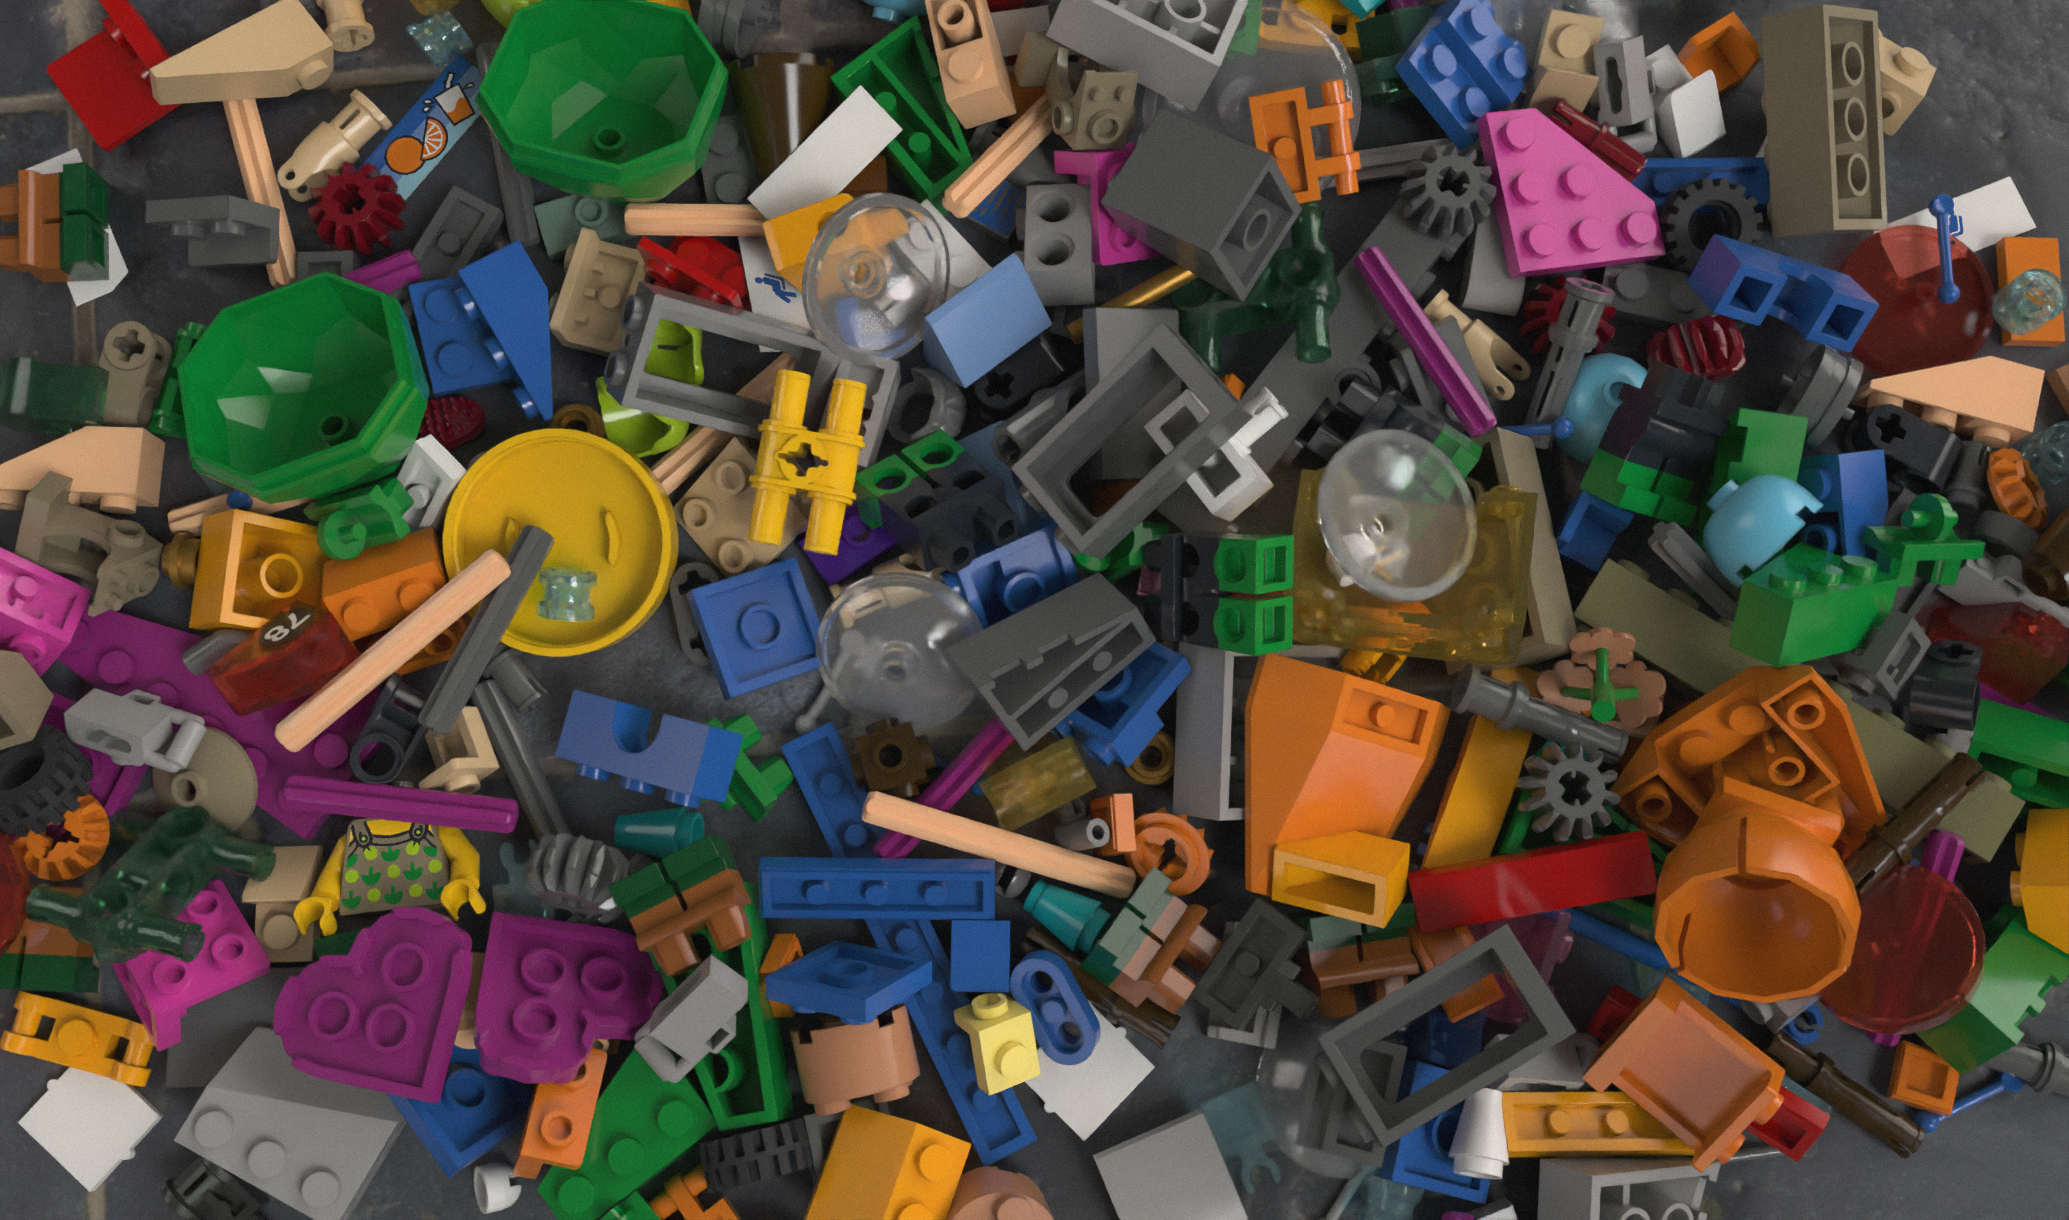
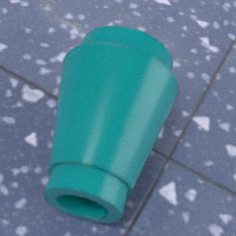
(659, 831)
(1068, 915)

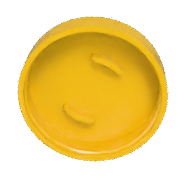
(603, 518)

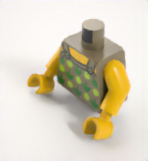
(391, 867)

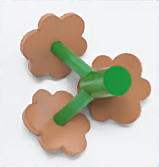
(1623, 690)

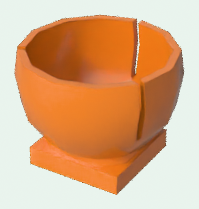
(1757, 898)

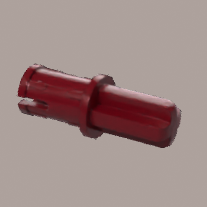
(1600, 141)

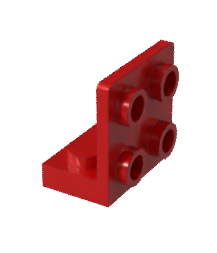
(110, 76)
(698, 268)

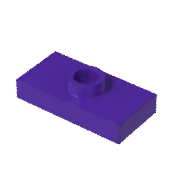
(856, 550)

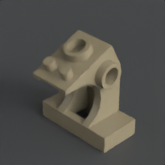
(1088, 100)
(54, 535)

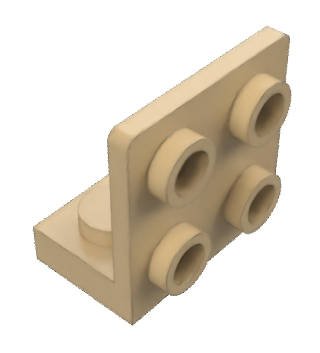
(721, 506)

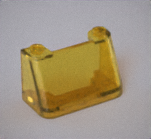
(1468, 623)

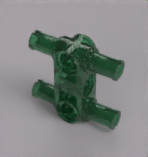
(1274, 300)
(151, 884)

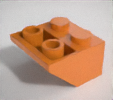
(384, 588)

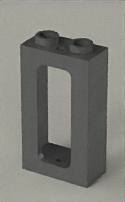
(700, 404)
(1099, 416)
(1492, 954)

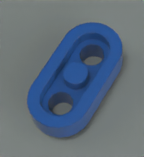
(1054, 1006)

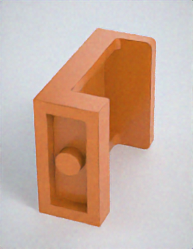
(1689, 1072)

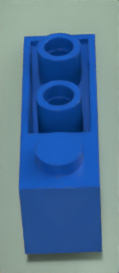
(514, 311)
(1852, 497)

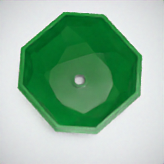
(604, 97)
(304, 391)

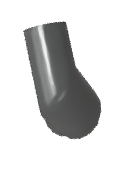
(212, 648)
(1079, 830)

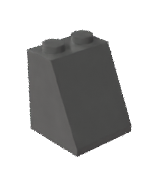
(1203, 201)

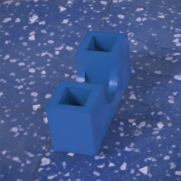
(1755, 282)
(684, 758)

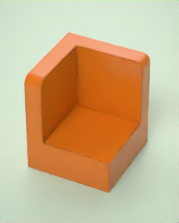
(1724, 49)

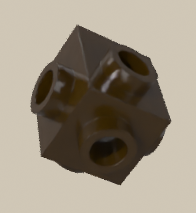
(906, 777)

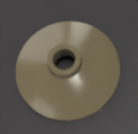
(222, 779)

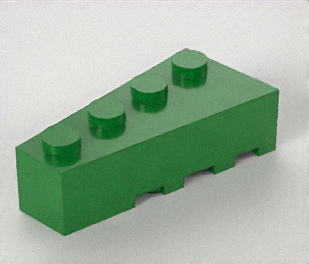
(750, 1075)

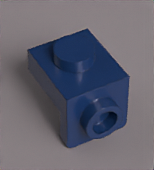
(1443, 1043)

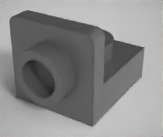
(1888, 658)

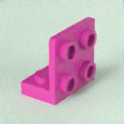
(1096, 168)
(37, 610)
(165, 987)

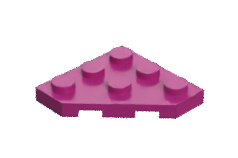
(1560, 201)

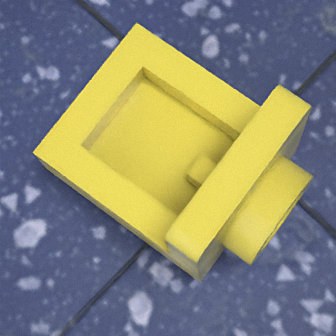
(1000, 1041)

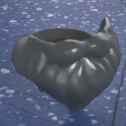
(947, 412)

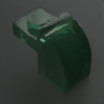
(1382, 45)
(51, 396)

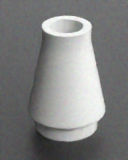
(1480, 1137)

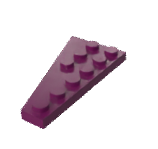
(131, 653)

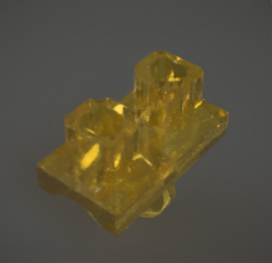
(1038, 784)

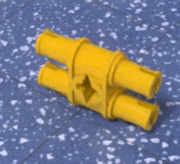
(787, 439)

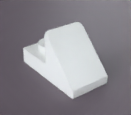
(1684, 107)
(430, 479)

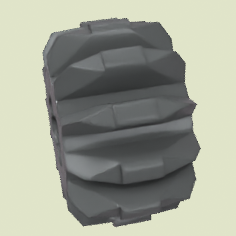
(1453, 176)
(1547, 790)
(575, 874)

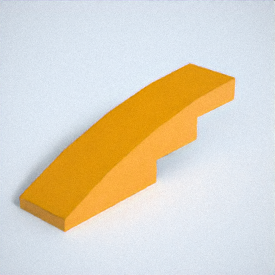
(1479, 785)

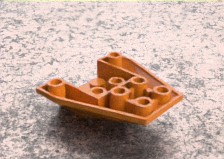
(1764, 729)
(1329, 757)

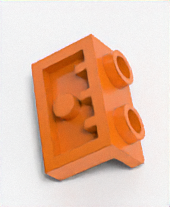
(560, 1120)

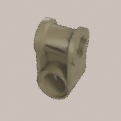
(133, 377)

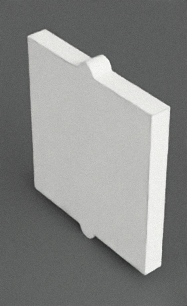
(1093, 1089)
(90, 1123)

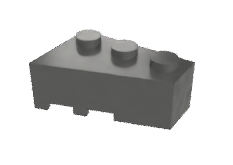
(1051, 656)

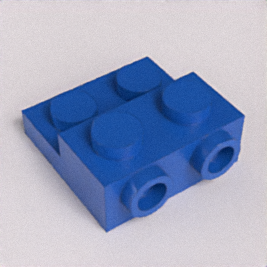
(1464, 67)
(1014, 575)
(1122, 714)

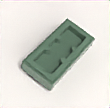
(564, 218)

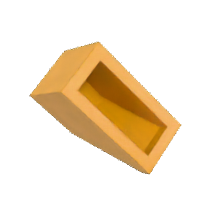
(1343, 875)

